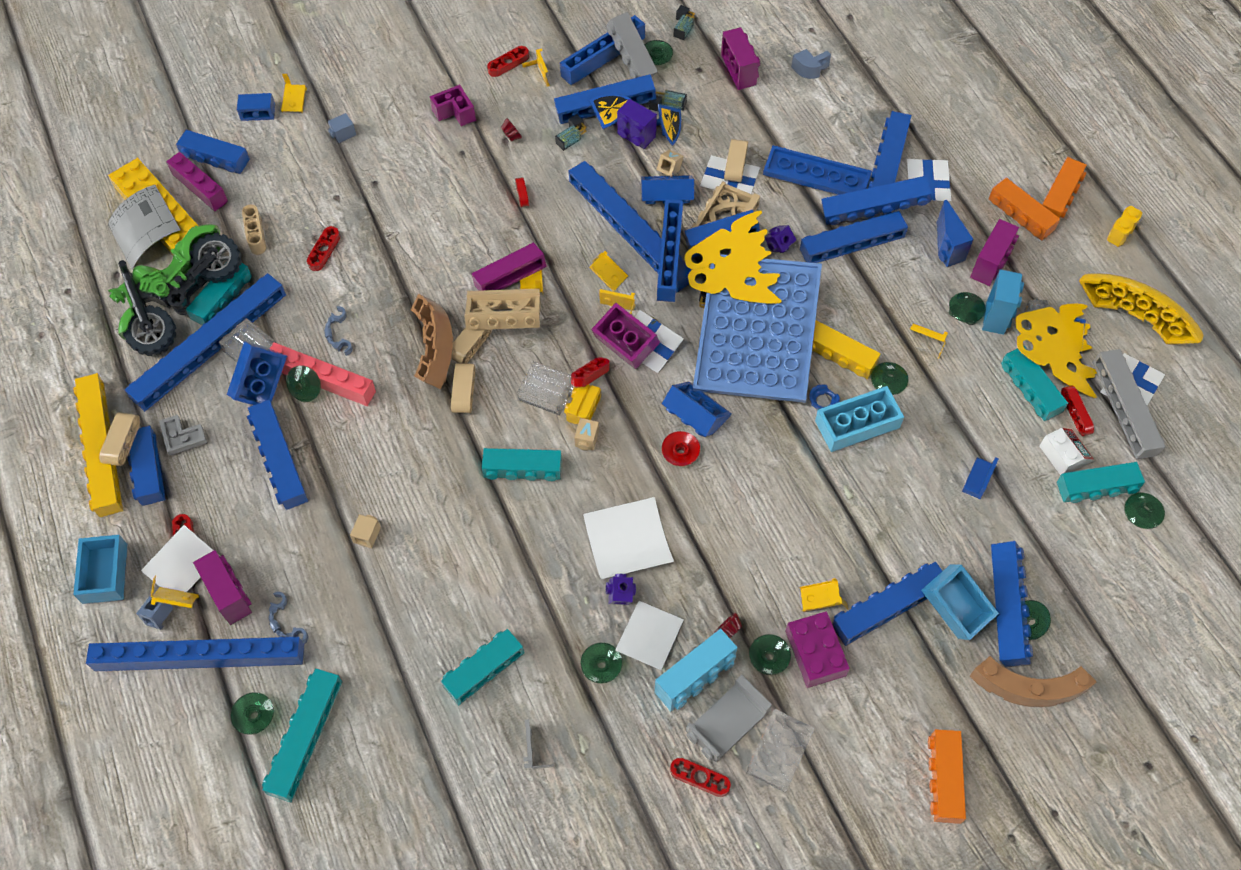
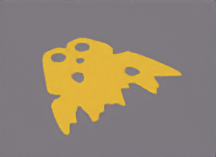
(733, 269)
(1059, 347)

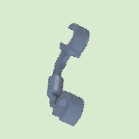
(328, 332)
(275, 625)

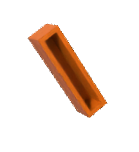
(1064, 186)
(1024, 209)
(947, 776)

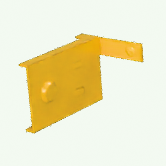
(541, 65)
(293, 96)
(608, 271)
(532, 282)
(610, 298)
(930, 333)
(172, 596)
(821, 596)

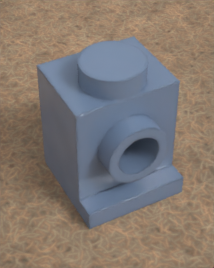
(154, 614)

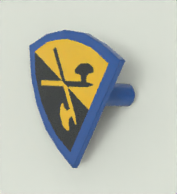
(606, 107)
(670, 122)

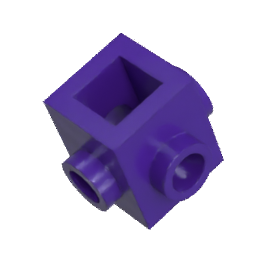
(780, 238)
(624, 595)

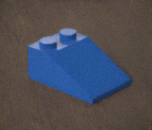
(952, 237)

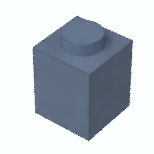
(341, 128)

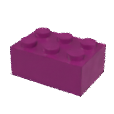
(740, 58)
(994, 252)
(625, 336)
(223, 586)
(817, 649)

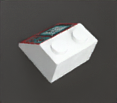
(1065, 451)

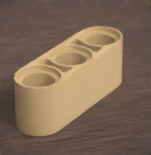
(736, 160)
(254, 229)
(468, 344)
(463, 388)
(119, 439)

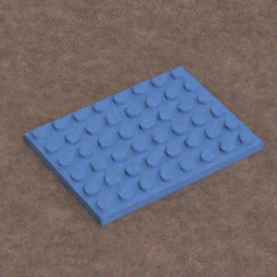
(761, 346)

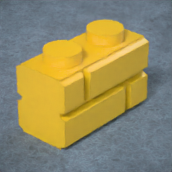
(583, 403)

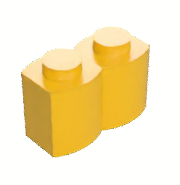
(1124, 226)

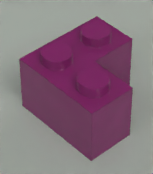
(453, 103)

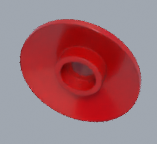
(680, 441)

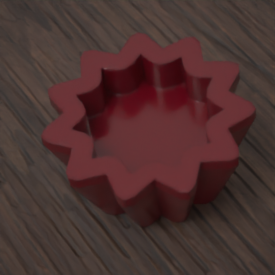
(510, 130)
(730, 625)

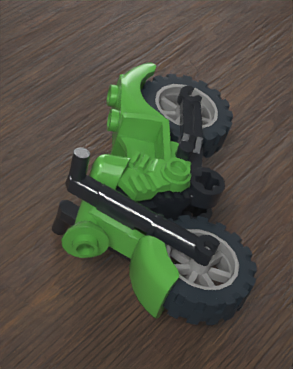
(194, 263)

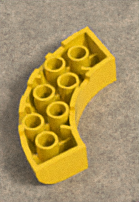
(1145, 303)

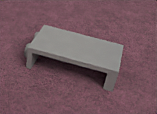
(728, 719)

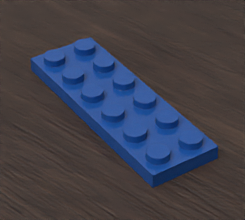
(815, 171)

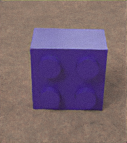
(636, 123)

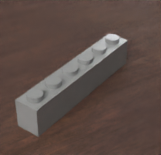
(1128, 404)

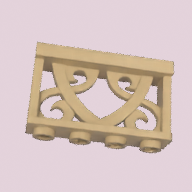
(750, 202)
(480, 307)

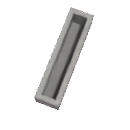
(631, 46)

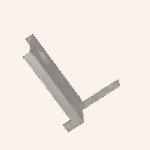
(529, 749)

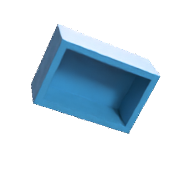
(1003, 302)
(100, 569)
(960, 601)

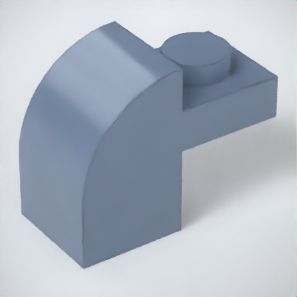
(809, 66)

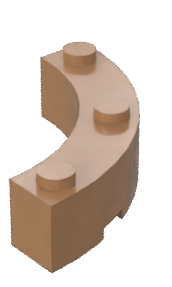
(438, 341)
(1031, 691)

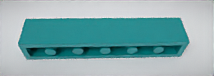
(302, 735)

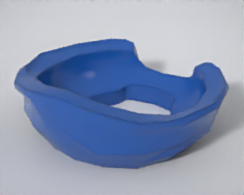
(821, 390)

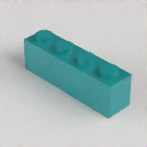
(217, 296)
(1034, 385)
(521, 464)
(1100, 482)
(482, 666)

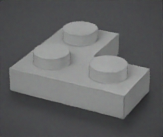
(178, 439)

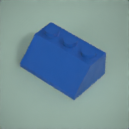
(667, 187)
(256, 374)
(695, 409)

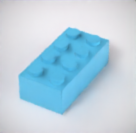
(859, 418)
(696, 670)

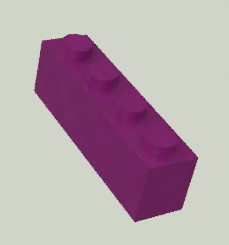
(197, 181)
(510, 269)

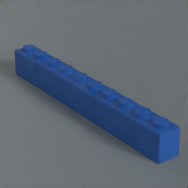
(623, 218)
(203, 343)
(195, 654)

